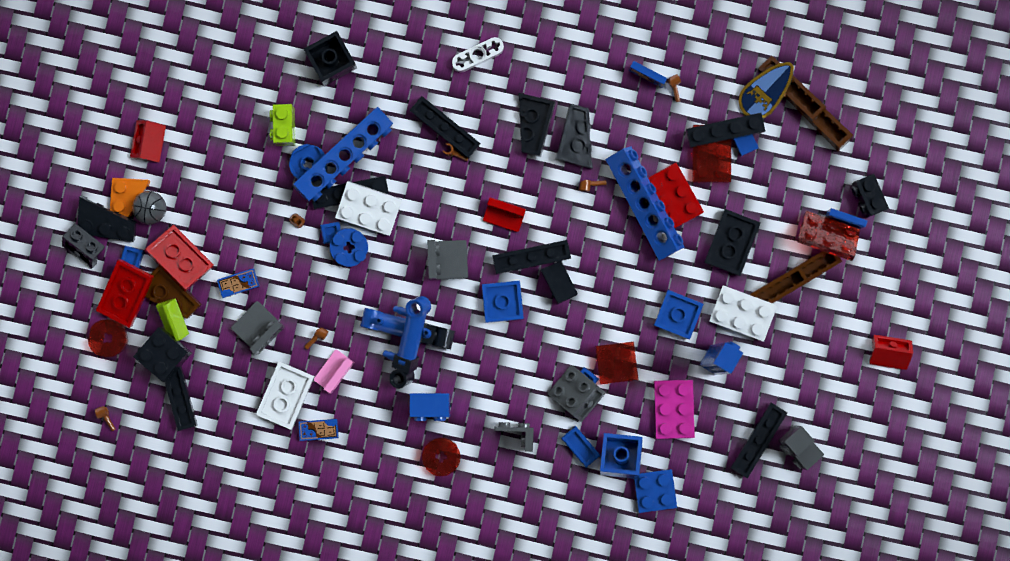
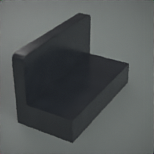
(559, 282)

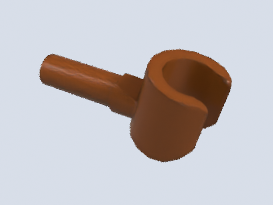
(673, 81)
(455, 153)
(585, 184)
(320, 333)
(103, 412)

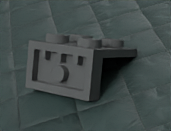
(447, 259)
(257, 327)
(576, 393)
(526, 440)

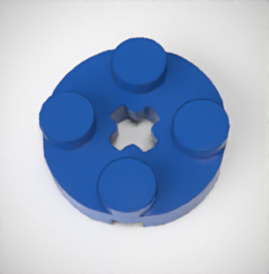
(299, 156)
(342, 256)

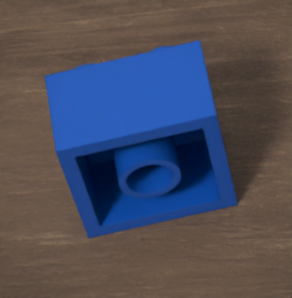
(429, 405)
(621, 456)

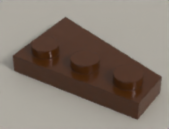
(165, 288)

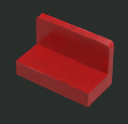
(147, 140)
(504, 214)
(891, 352)

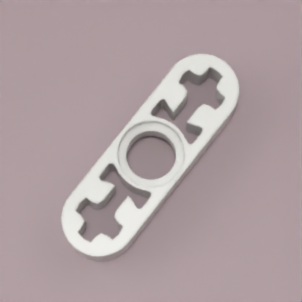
(488, 44)

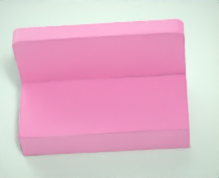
(333, 371)

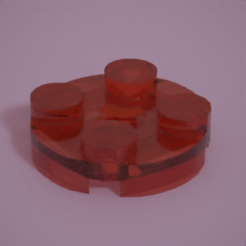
(113, 328)
(432, 463)

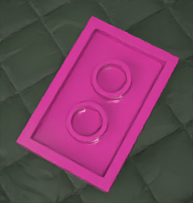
(674, 409)

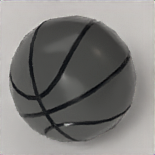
(149, 207)

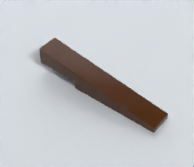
(813, 110)
(797, 277)

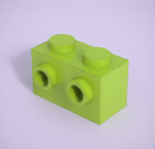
(283, 125)

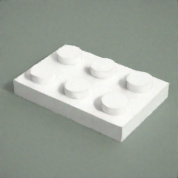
(368, 208)
(743, 313)
(285, 395)

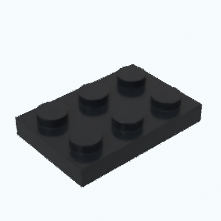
(732, 242)

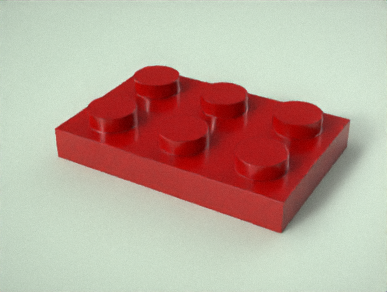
(676, 195)
(179, 257)
(124, 293)

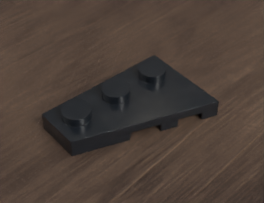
(535, 122)
(575, 138)
(104, 222)

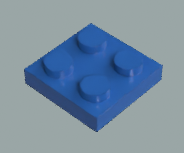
(502, 301)
(678, 314)
(655, 491)

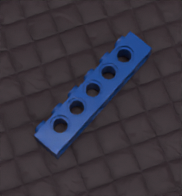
(376, 119)
(636, 197)
(721, 358)

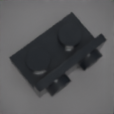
(869, 195)
(82, 245)

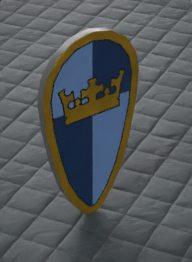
(766, 90)

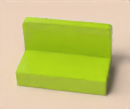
(172, 319)

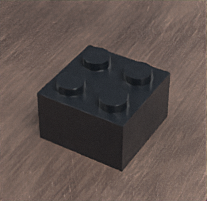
(330, 58)
(162, 354)

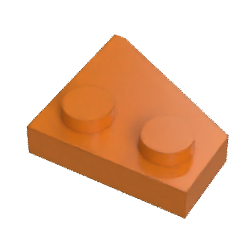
(124, 192)

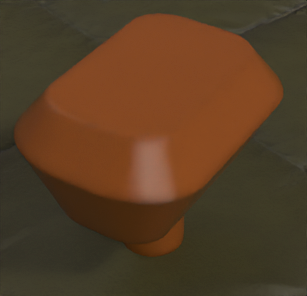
(296, 220)

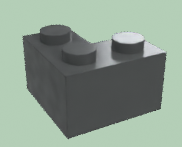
(801, 447)

